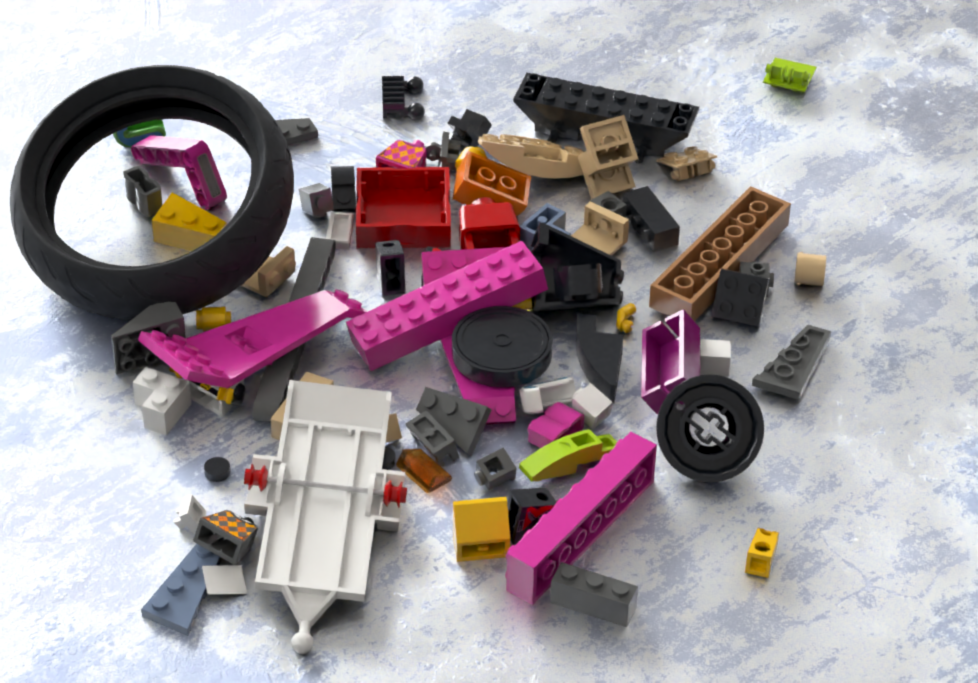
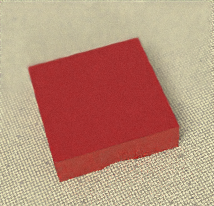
(403, 207)

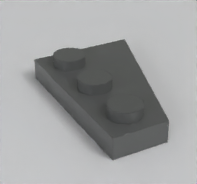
(297, 130)
(458, 416)

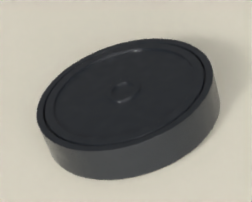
(502, 346)

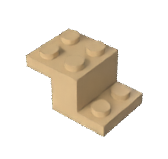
(607, 156)

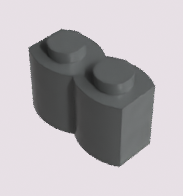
(142, 191)

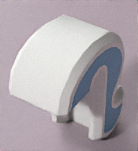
(544, 394)

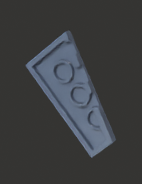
(180, 595)

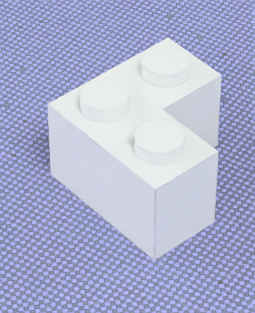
(161, 398)

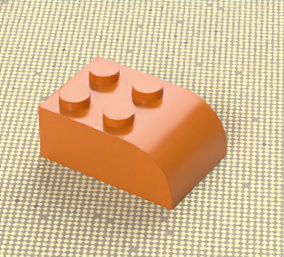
(486, 178)

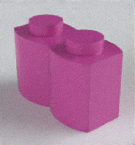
(554, 424)

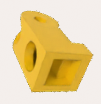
(762, 552)

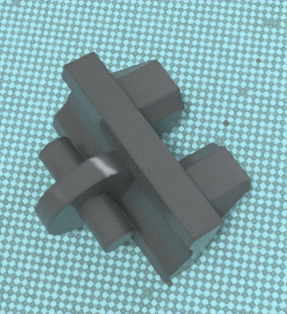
(444, 153)

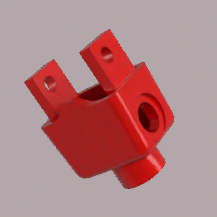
(488, 225)

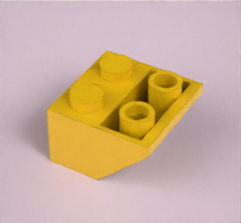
(481, 529)

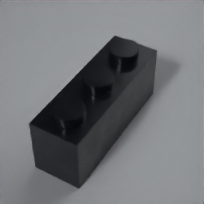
(651, 219)

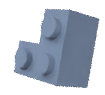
(547, 214)

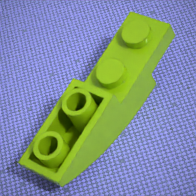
(565, 454)

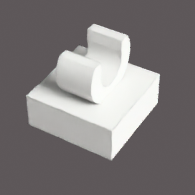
(189, 513)

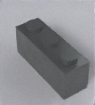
(594, 594)

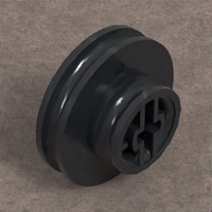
(728, 456)

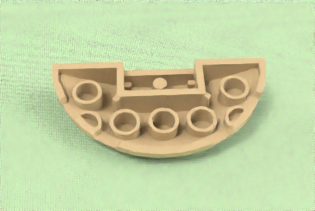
(533, 155)

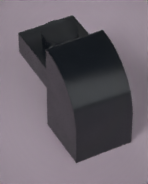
(469, 128)
(343, 188)

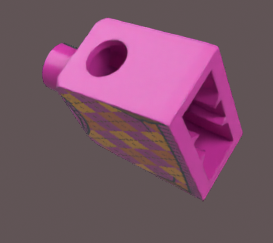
(403, 155)

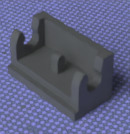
(433, 437)

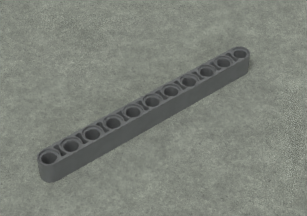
(309, 281)

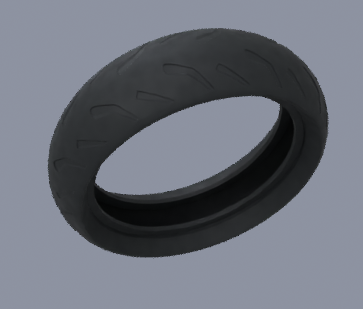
(121, 102)

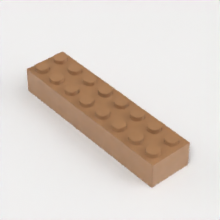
(733, 238)

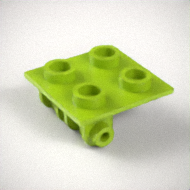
(789, 74)

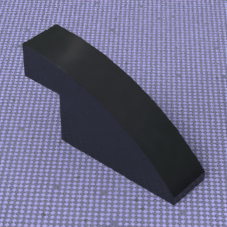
(599, 355)

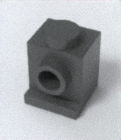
(495, 462)

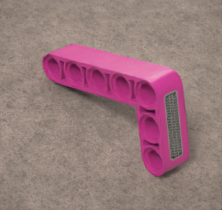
(188, 154)

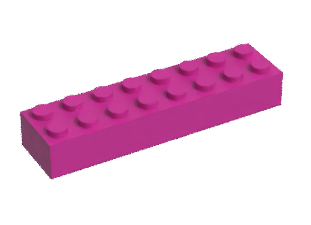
(437, 307)
(580, 517)

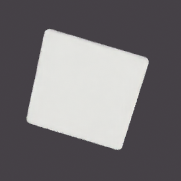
(224, 579)

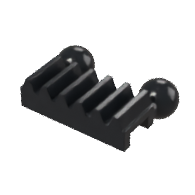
(393, 96)

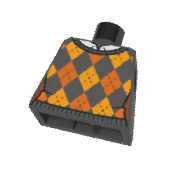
(226, 535)

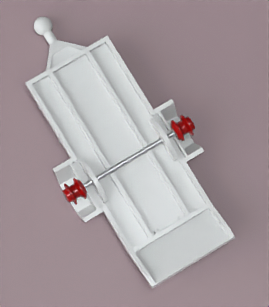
(323, 499)

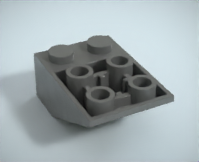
(131, 353)

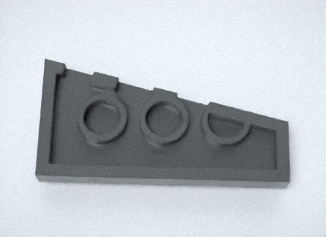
(795, 364)

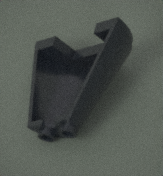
(559, 249)

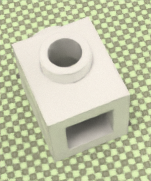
(715, 357)
(592, 404)

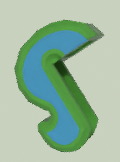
(138, 132)

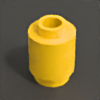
(212, 317)

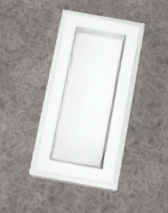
(340, 229)

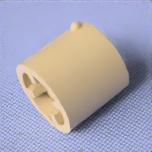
(810, 269)

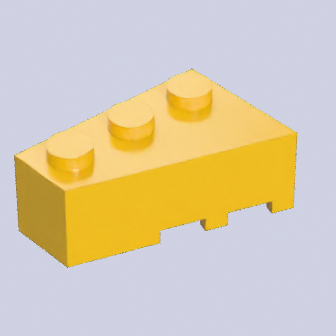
(184, 224)

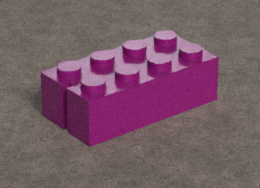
(667, 358)

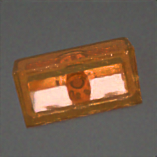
(422, 469)

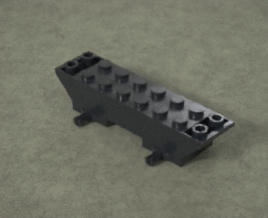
(565, 106)

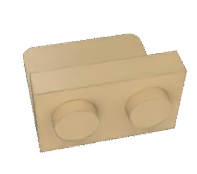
(603, 229)
(272, 272)

